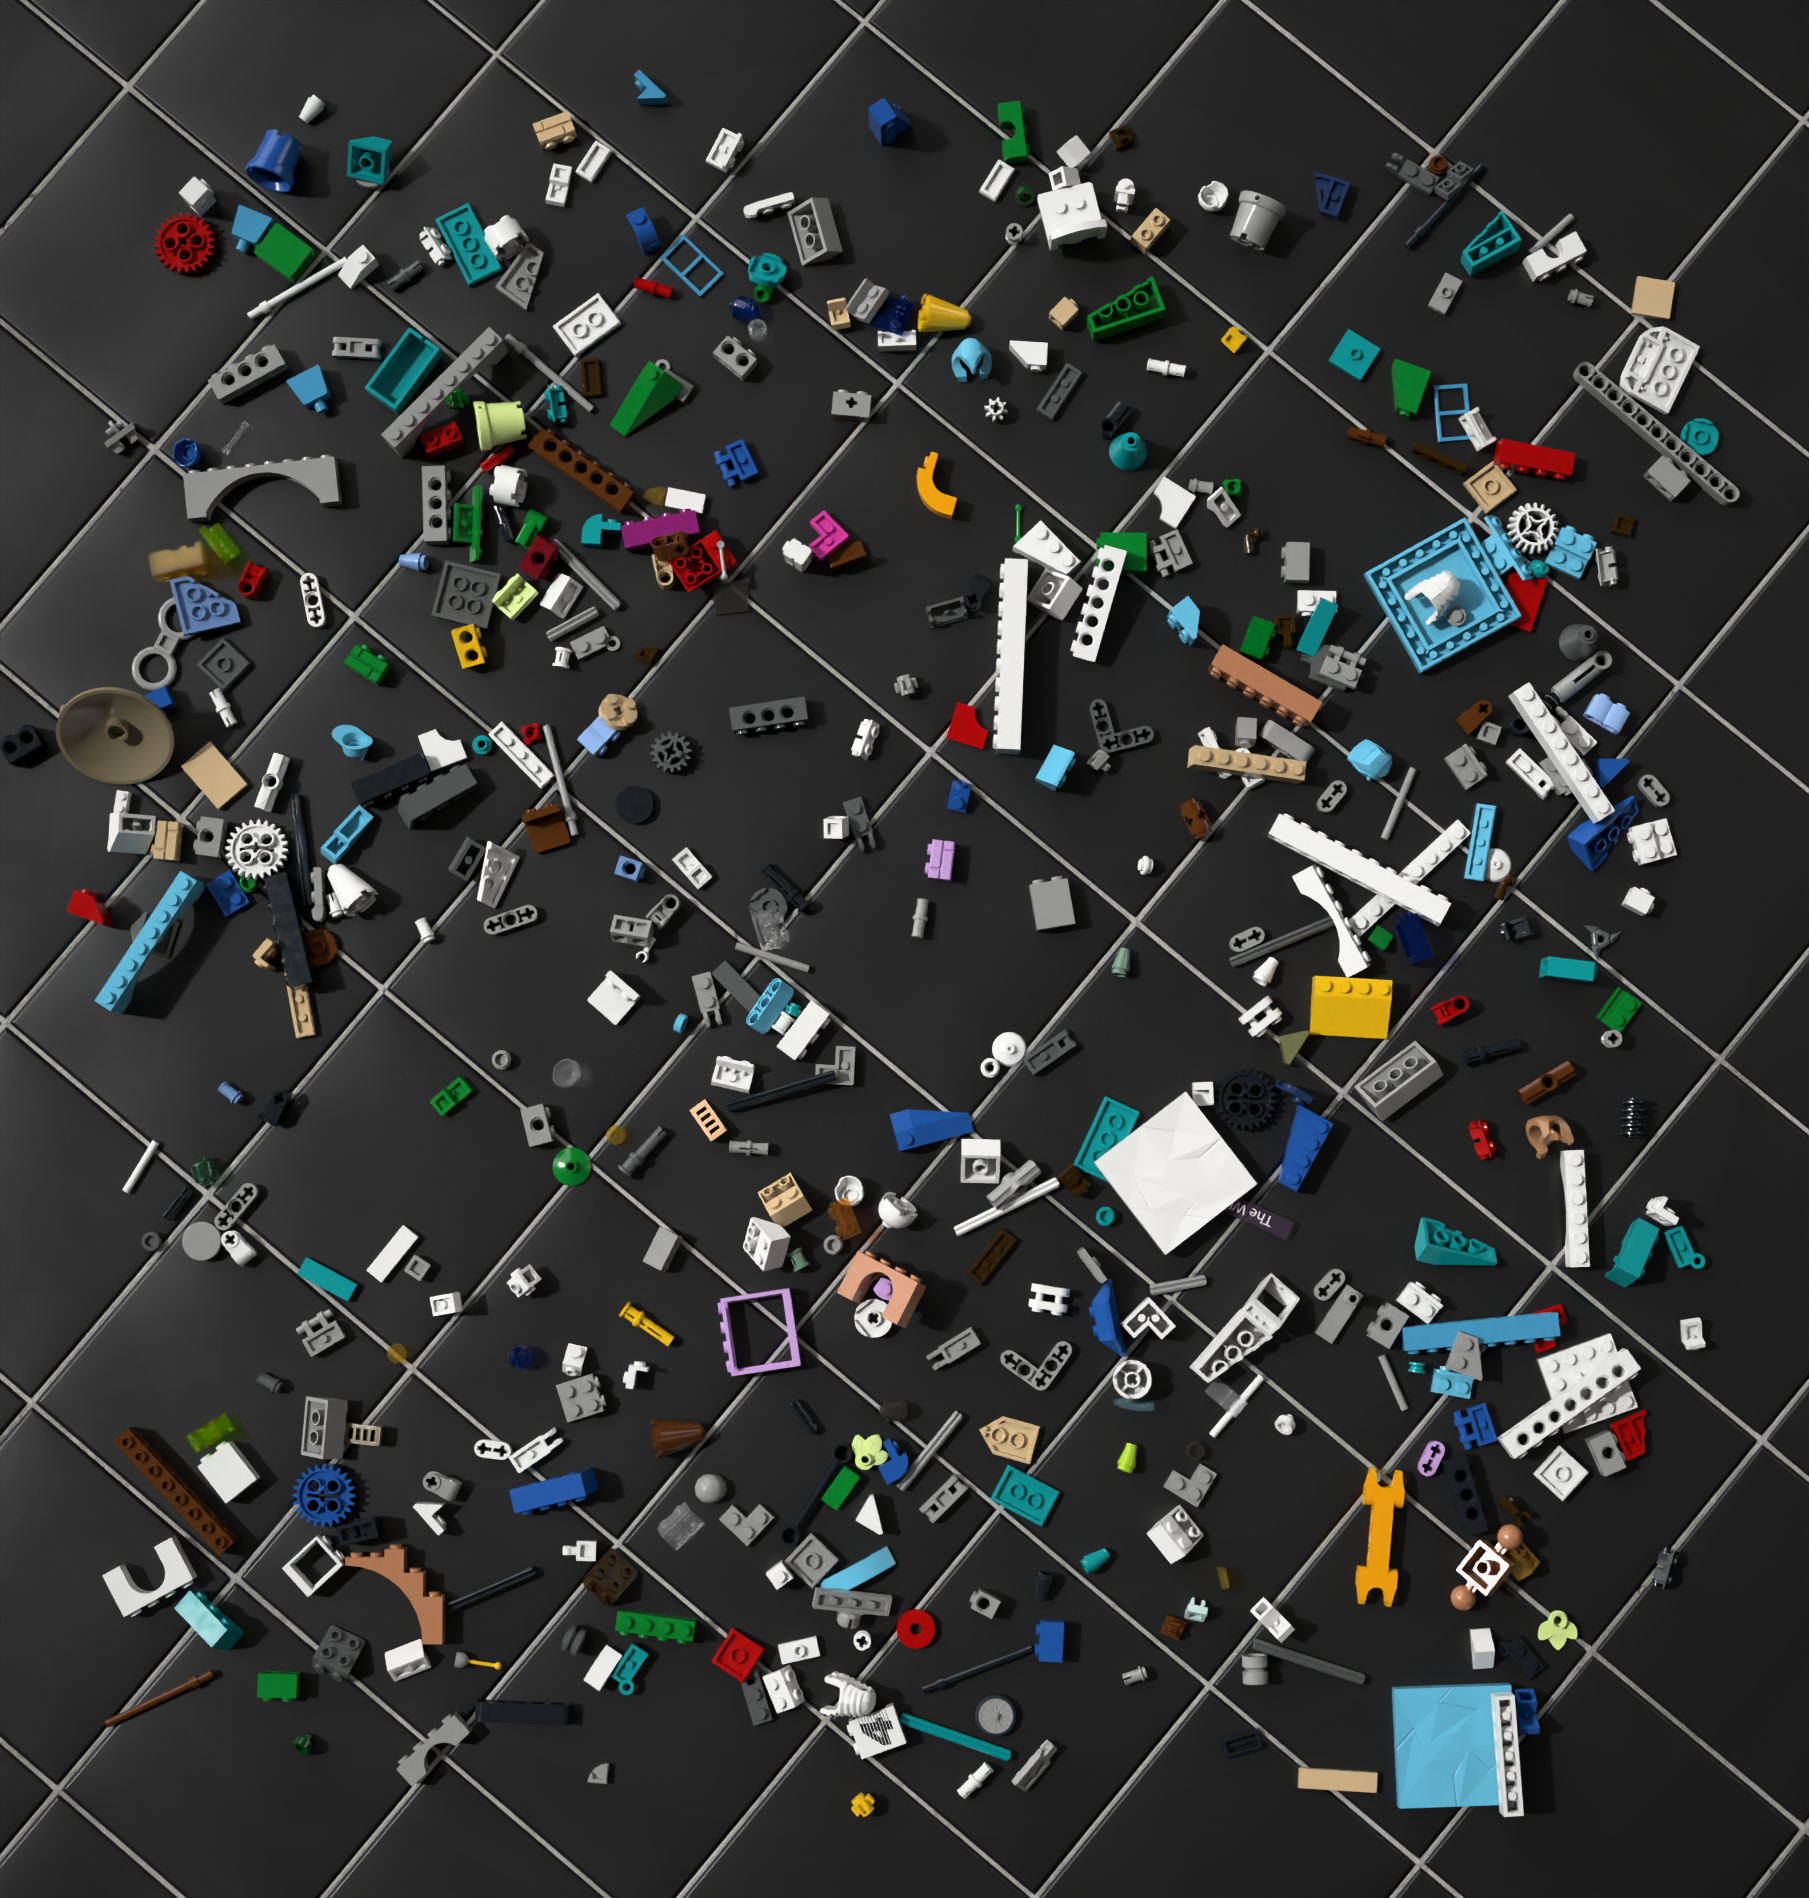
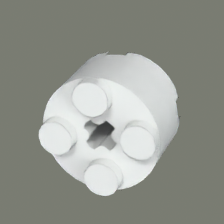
(505, 238)
(509, 485)

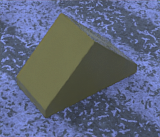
(1291, 1044)

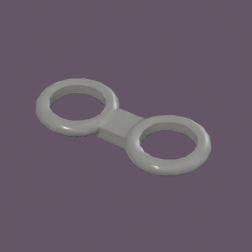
(164, 646)

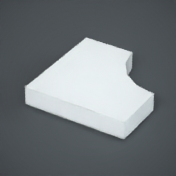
(1174, 501)
(439, 751)

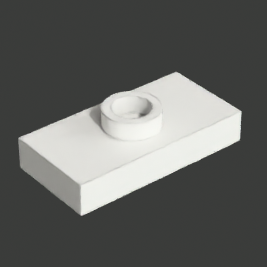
(799, 1650)

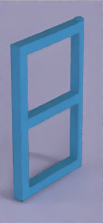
(682, 275)
(1447, 413)

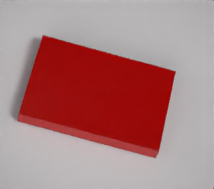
(1526, 597)

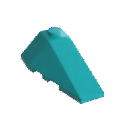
(1444, 1247)

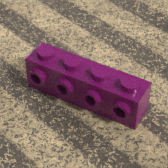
(640, 534)

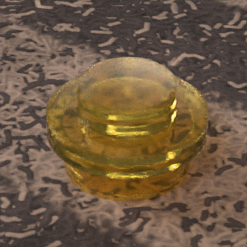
(616, 1134)
(396, 1353)

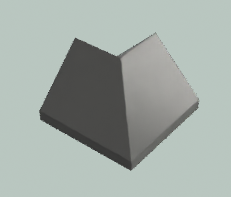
(165, 944)

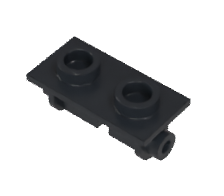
(1664, 1576)

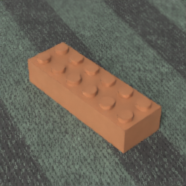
(1264, 686)

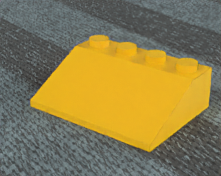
(1350, 1007)

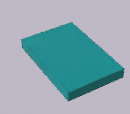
(1025, 1495)

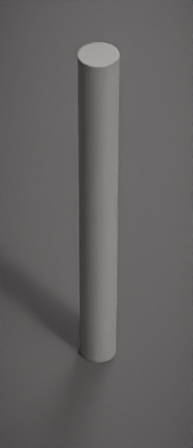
(1398, 804)
(772, 957)

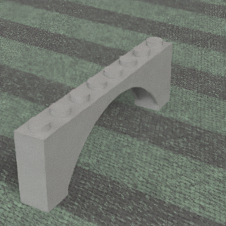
(482, 353)
(208, 488)

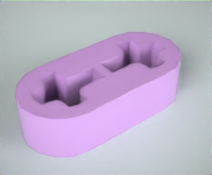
(1434, 1461)

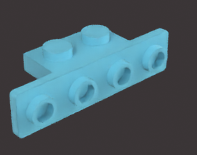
(1502, 552)

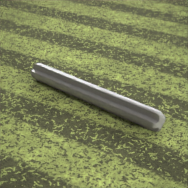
(588, 577)
(929, 1451)

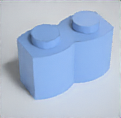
(1606, 714)
(598, 736)

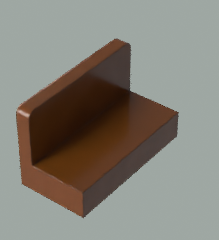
(846, 556)

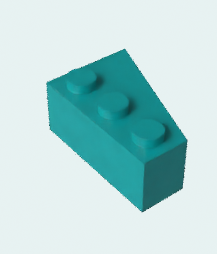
(1492, 245)

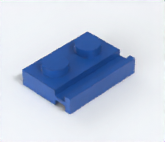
(228, 893)

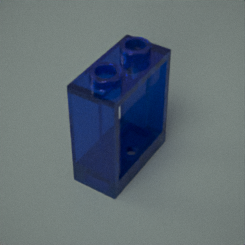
(1412, 938)

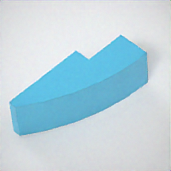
(346, 834)

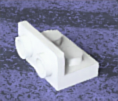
(1308, 600)
(1662, 1215)
(1419, 1302)

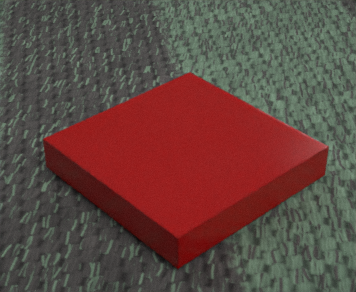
(738, 1655)

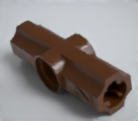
(1556, 1075)

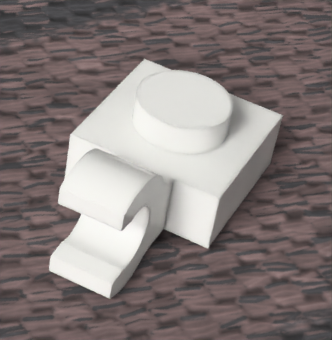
(584, 1550)

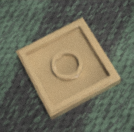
(1653, 298)
(1489, 487)

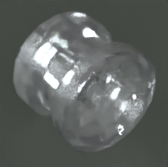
(755, 333)

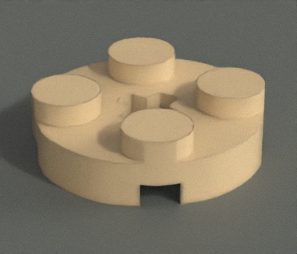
(622, 704)

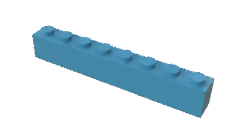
(1487, 1330)

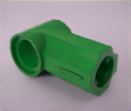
(533, 525)

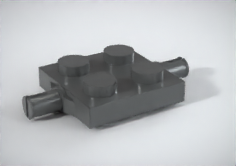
(1316, 663)

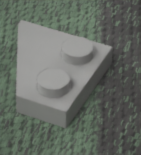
(1465, 1356)

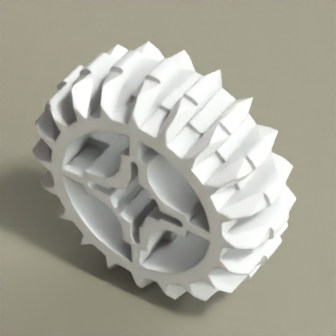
(1529, 521)

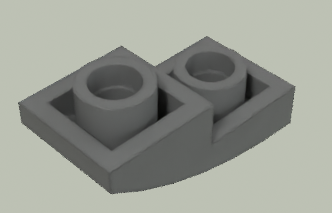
(1455, 180)

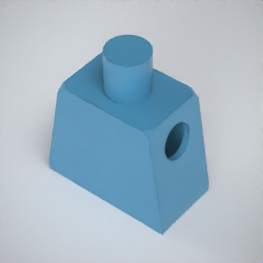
(250, 228)
(311, 388)

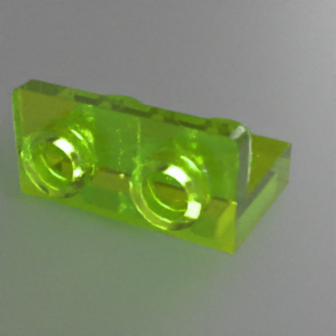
(220, 542)

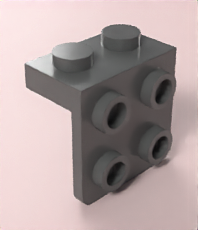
(337, 1653)

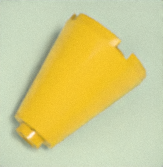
(941, 315)

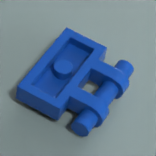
(741, 460)
(1480, 1423)

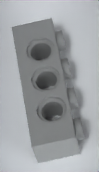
(258, 375)
(431, 476)

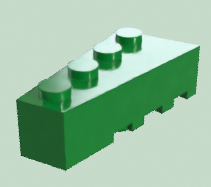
(1128, 311)

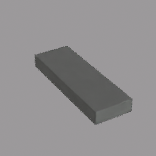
(1059, 391)
(736, 986)

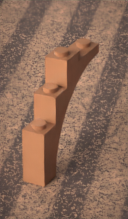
(393, 1565)

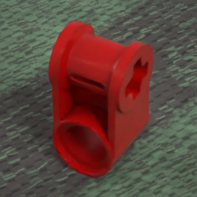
(252, 576)
(1448, 1009)

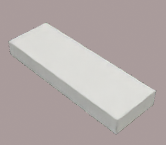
(392, 1253)

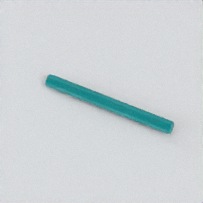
(956, 1737)

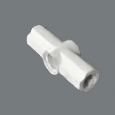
(275, 770)

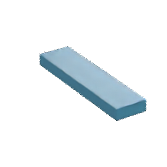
(1480, 842)

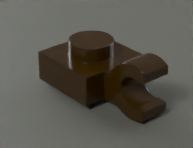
(1285, 626)
(1510, 1505)

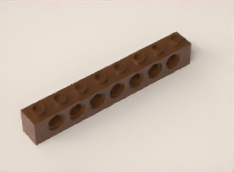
(176, 1490)

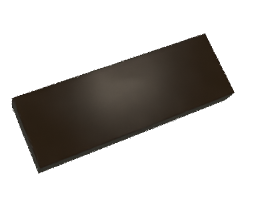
(1439, 458)
(991, 1256)

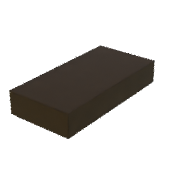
(591, 377)

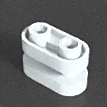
(1272, 1017)
(1039, 1304)

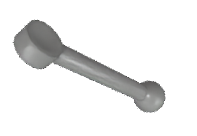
(720, 544)

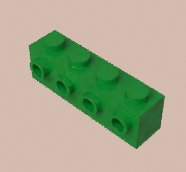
(655, 1624)

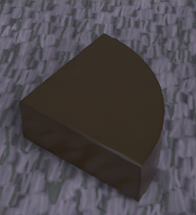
(647, 654)

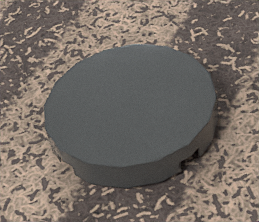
(766, 900)

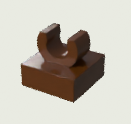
(1173, 1627)

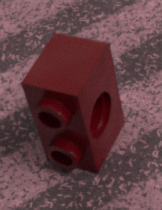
(530, 562)

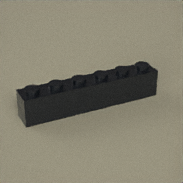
(290, 931)

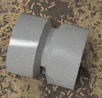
(1254, 1669)

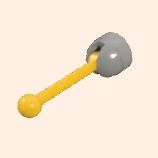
(462, 1660)

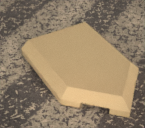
(1011, 1438)

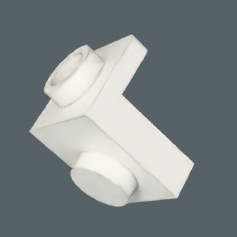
(1692, 1333)
(574, 1360)
(630, 1376)

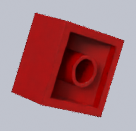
(89, 907)

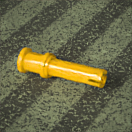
(638, 1319)

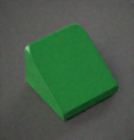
(1380, 938)

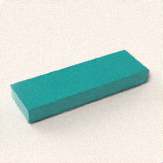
(1317, 627)
(327, 1279)

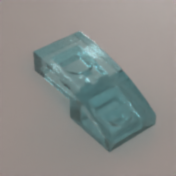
(1129, 1404)

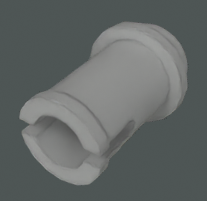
(1580, 298)
(1200, 486)
(1136, 1675)

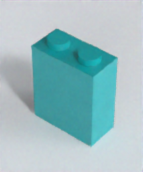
(1567, 970)

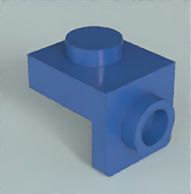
(959, 796)

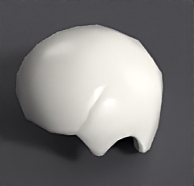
(1213, 196)
(851, 1188)

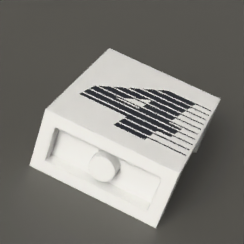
(876, 1732)

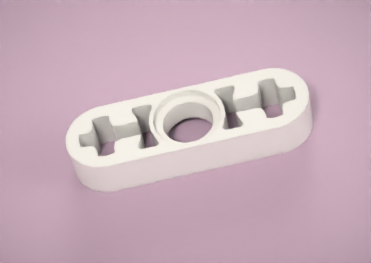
(315, 586)

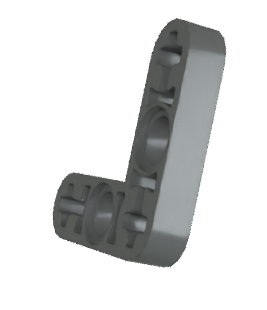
(1109, 734)

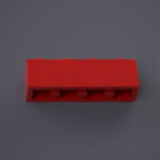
(1534, 459)

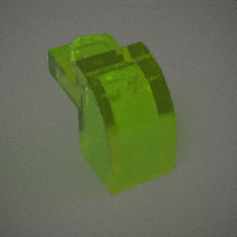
(210, 1433)

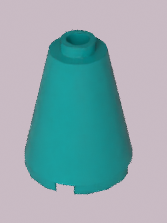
(1128, 451)

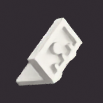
(613, 998)

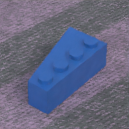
(1304, 1143)

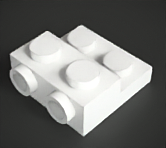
(1651, 841)

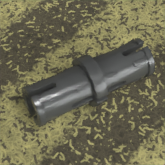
(405, 275)

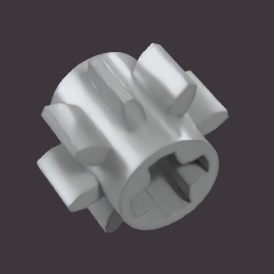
(906, 685)

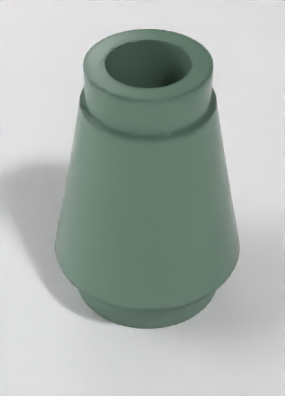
(1121, 965)

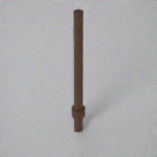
(193, 1682)

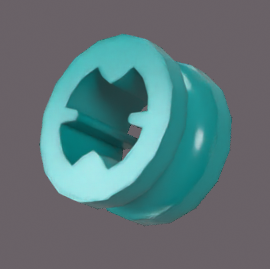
(1417, 1367)

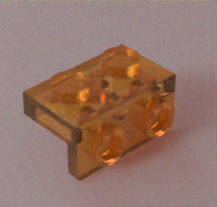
(845, 1218)

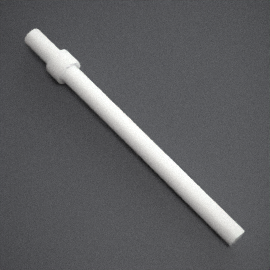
(265, 307)

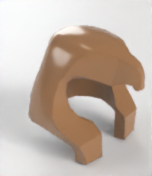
(1545, 1130)

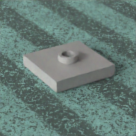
(1092, 1264)
(811, 1560)

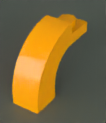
(934, 500)

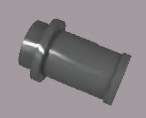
(269, 1382)

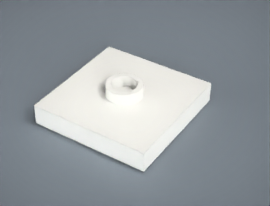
(1560, 1473)

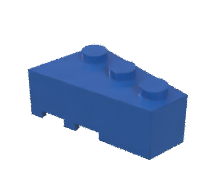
(887, 121)

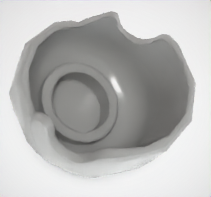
(710, 1488)

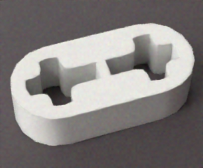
(492, 1444)

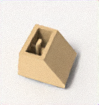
(784, 1201)

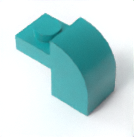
(595, 527)

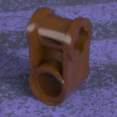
(669, 547)
(1472, 717)

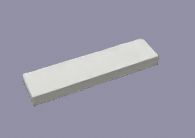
(521, 755)

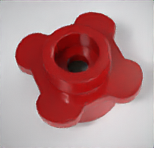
(531, 728)

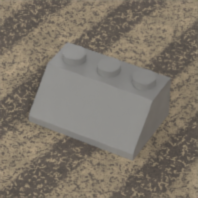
(814, 231)
(324, 1427)

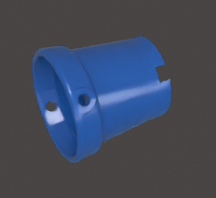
(275, 162)

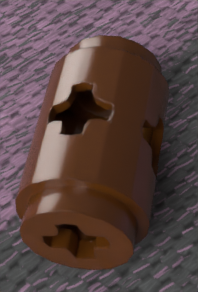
(1191, 810)

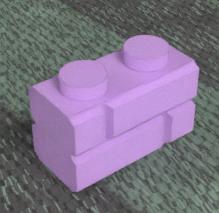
(941, 860)

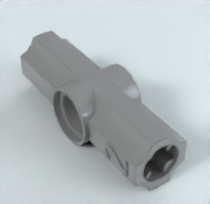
(1013, 1184)

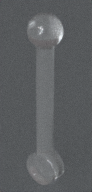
(226, 449)

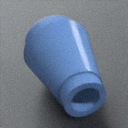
(414, 561)

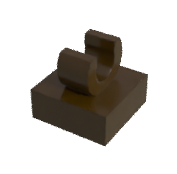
(1121, 137)

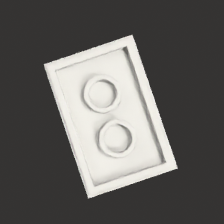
(587, 325)

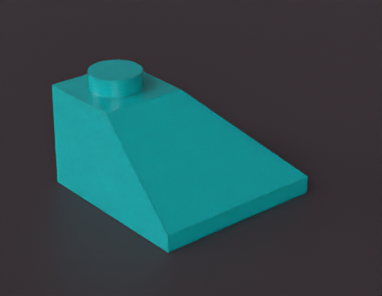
(369, 159)

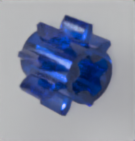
(521, 1357)

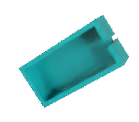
(403, 371)

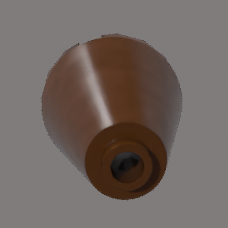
(674, 1436)

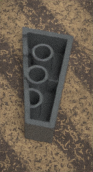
(436, 795)

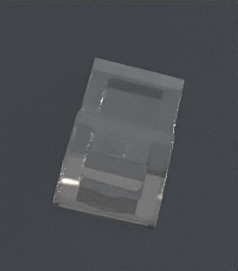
(1226, 1397)

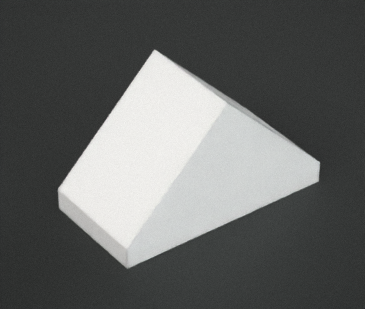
(869, 1515)
(1482, 1648)

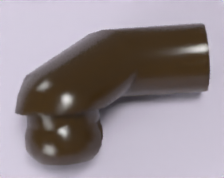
(1250, 538)
(1501, 890)

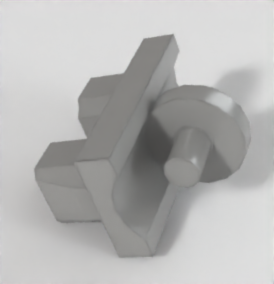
(114, 442)

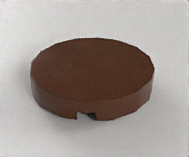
(321, 946)

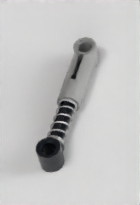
(1567, 687)

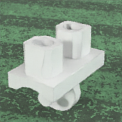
(1124, 195)

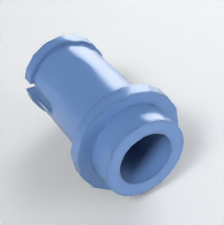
(231, 1093)

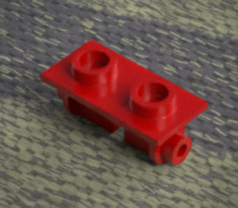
(1482, 1132)

